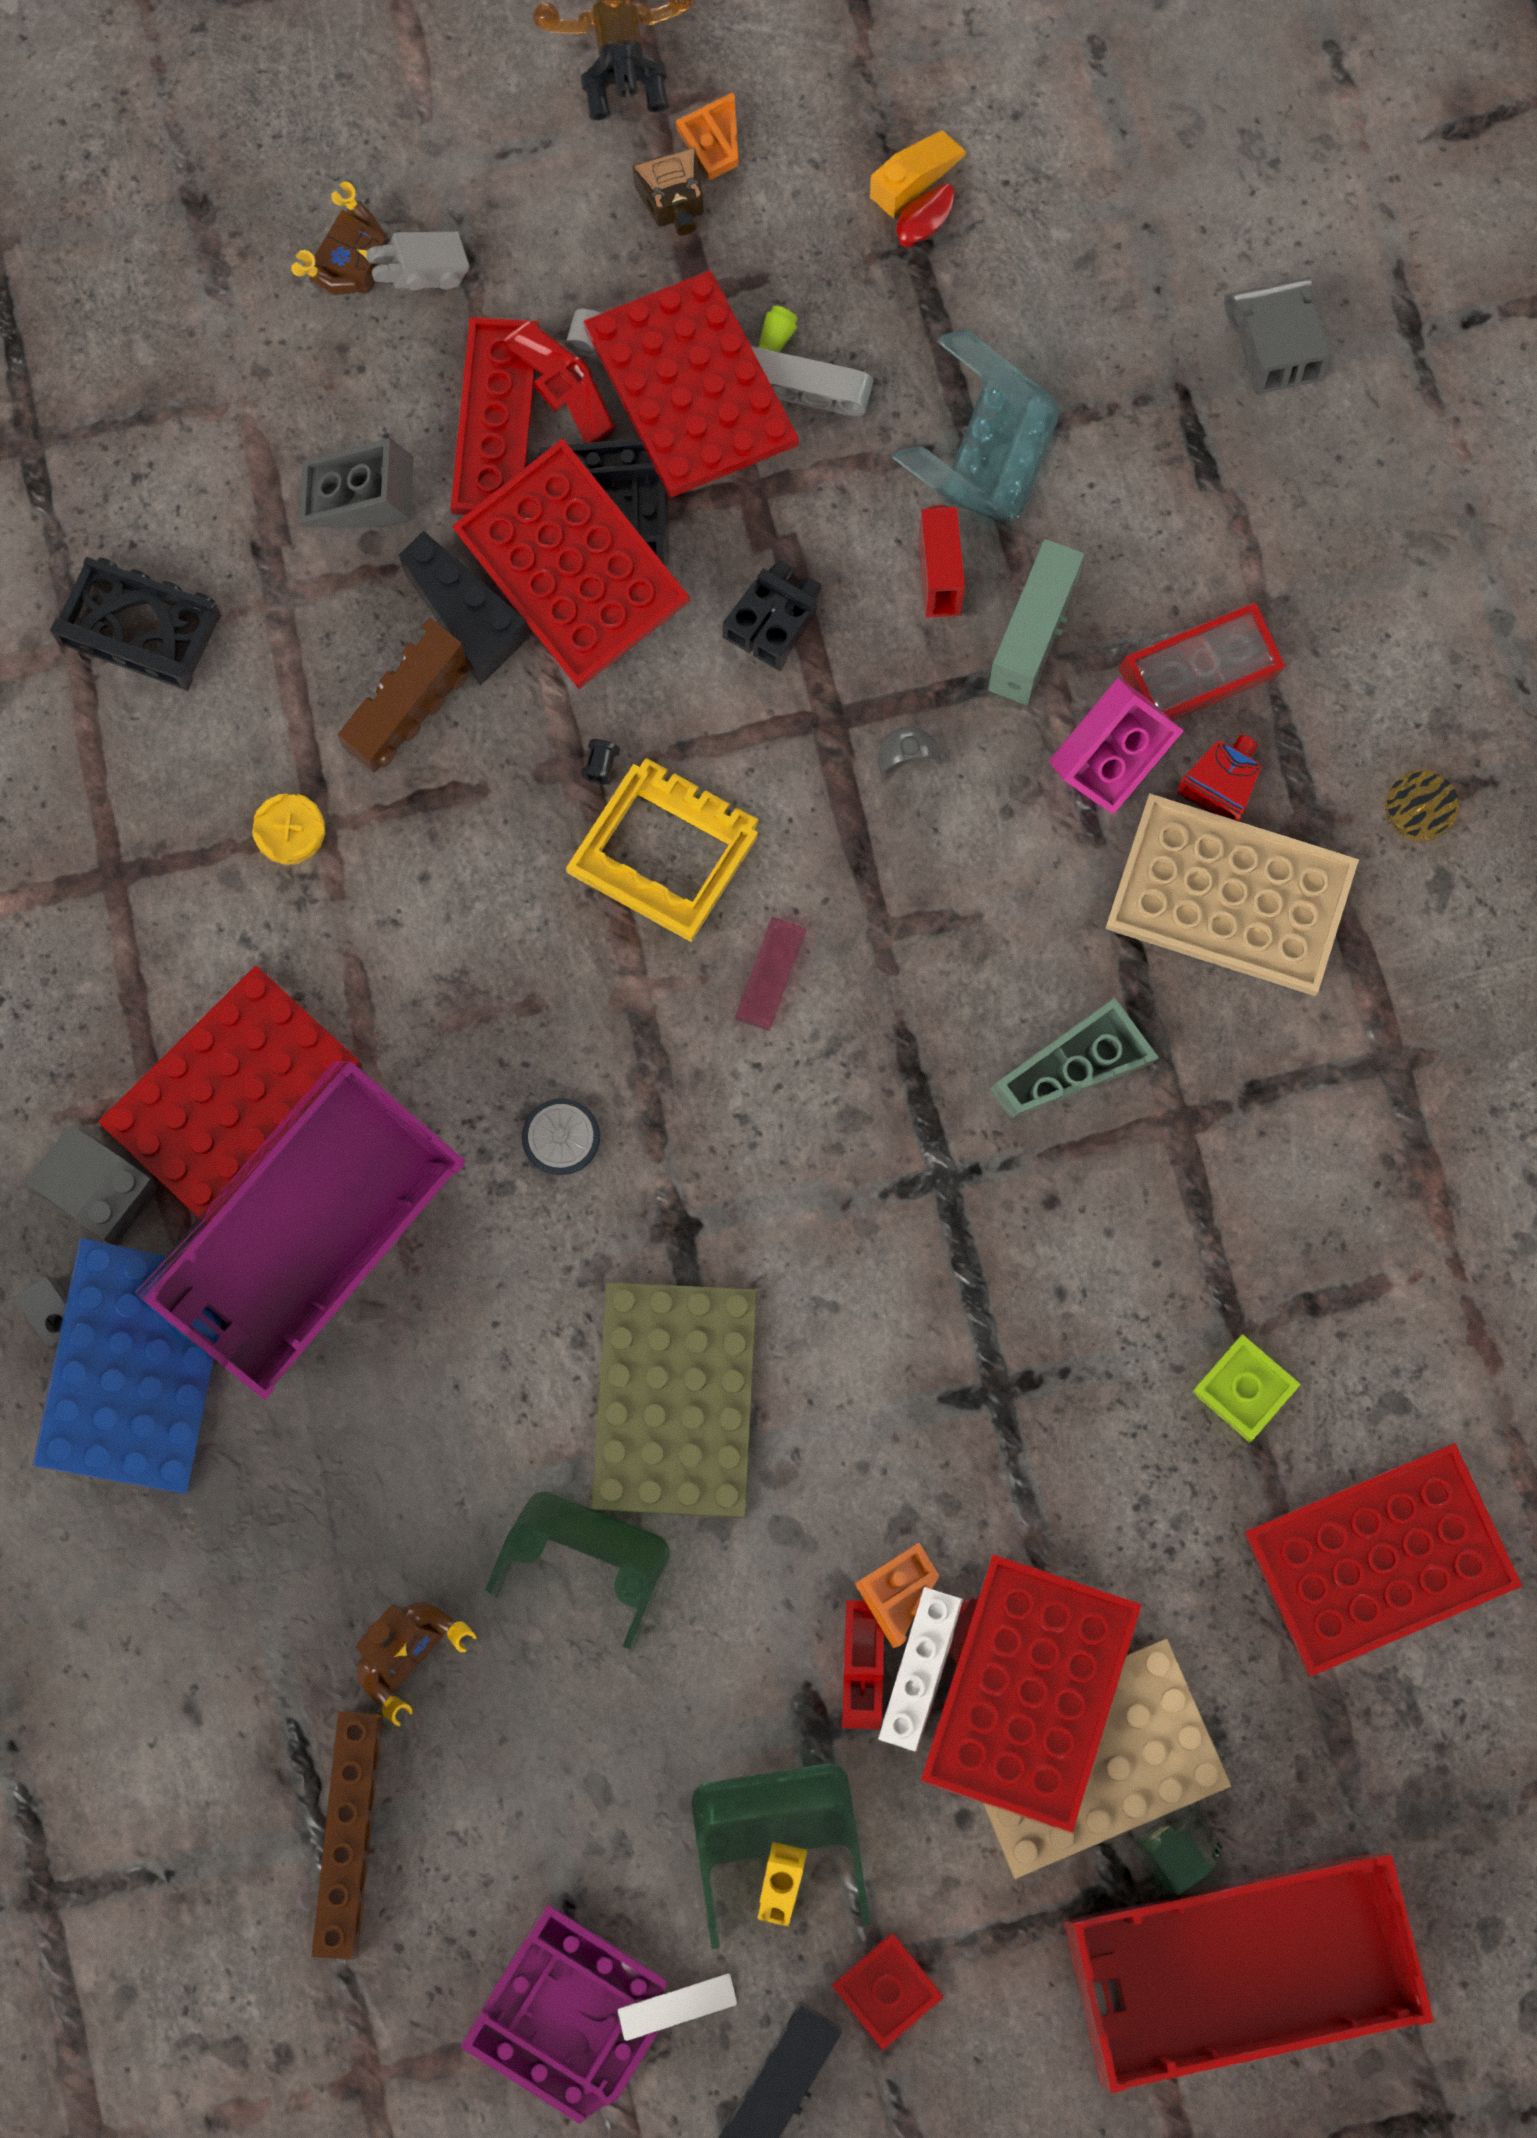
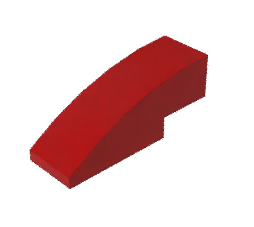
(862, 1668)

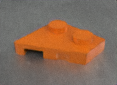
(713, 135)

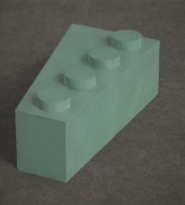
(1084, 1057)

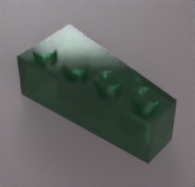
(1179, 1852)

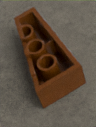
(406, 697)

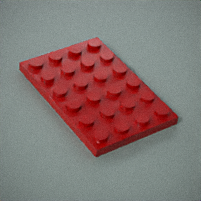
(691, 383)
(571, 563)
(223, 1089)
(1382, 1559)
(1031, 1693)

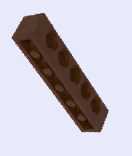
(347, 1836)

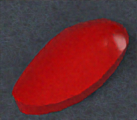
(924, 215)

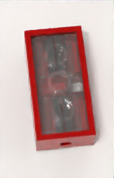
(1205, 663)

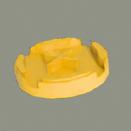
(288, 828)

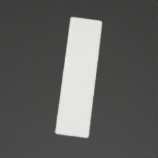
(677, 2007)

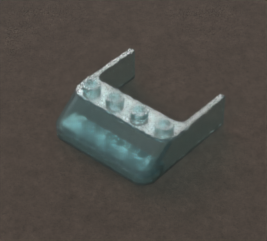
(1001, 441)

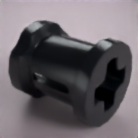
(600, 761)

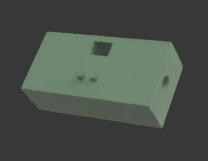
(1036, 622)

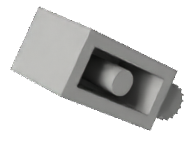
(420, 260)

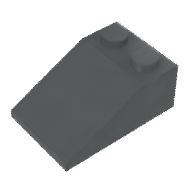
(357, 487)
(93, 1185)

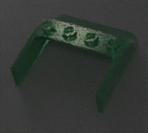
(787, 1807)

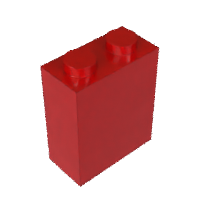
(941, 561)

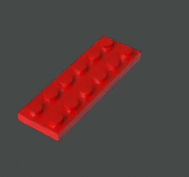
(492, 414)

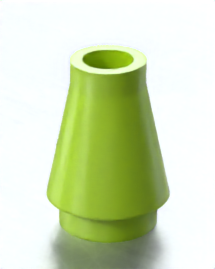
(777, 328)

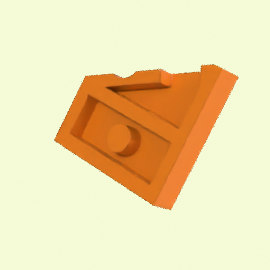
(896, 1591)

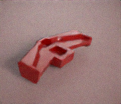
(563, 381)

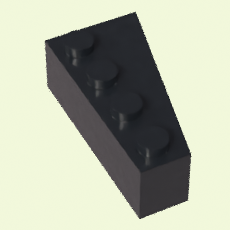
(464, 606)

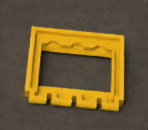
(641, 893)

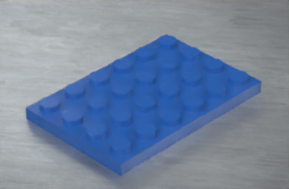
(123, 1379)

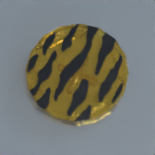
(1421, 805)

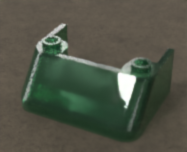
(635, 1551)

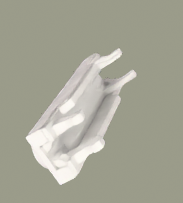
(921, 1669)

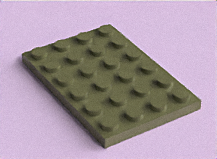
(674, 1400)

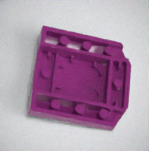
(558, 2020)

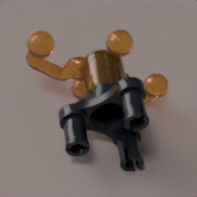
(618, 49)

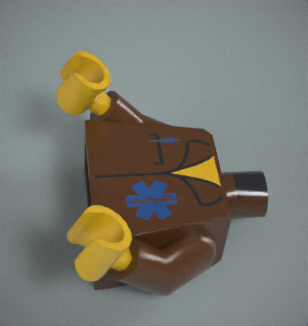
(341, 259)
(397, 1646)

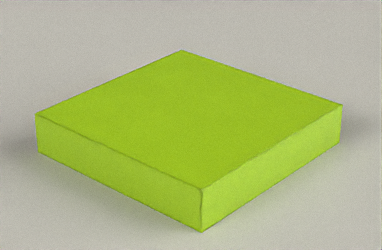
(1246, 1388)

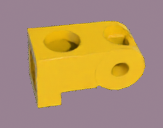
(781, 1883)

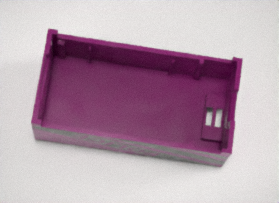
(301, 1225)

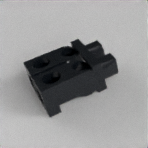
(772, 615)

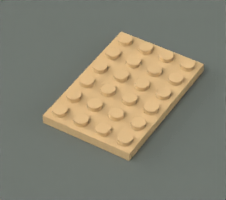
(1232, 894)
(1146, 1766)

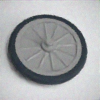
(560, 1136)

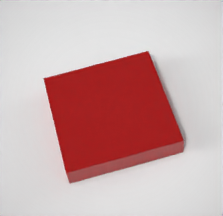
(887, 1991)

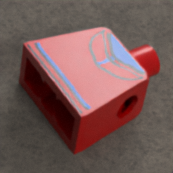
(1223, 778)

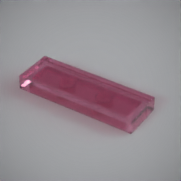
(770, 974)

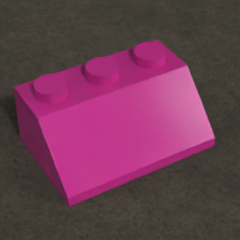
(1115, 746)

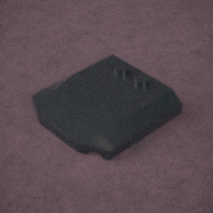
(632, 484)

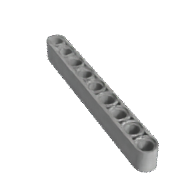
(791, 376)

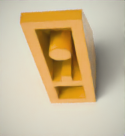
(913, 172)

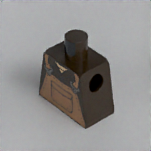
(671, 189)

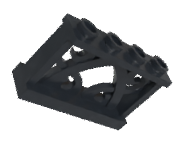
(112, 649)

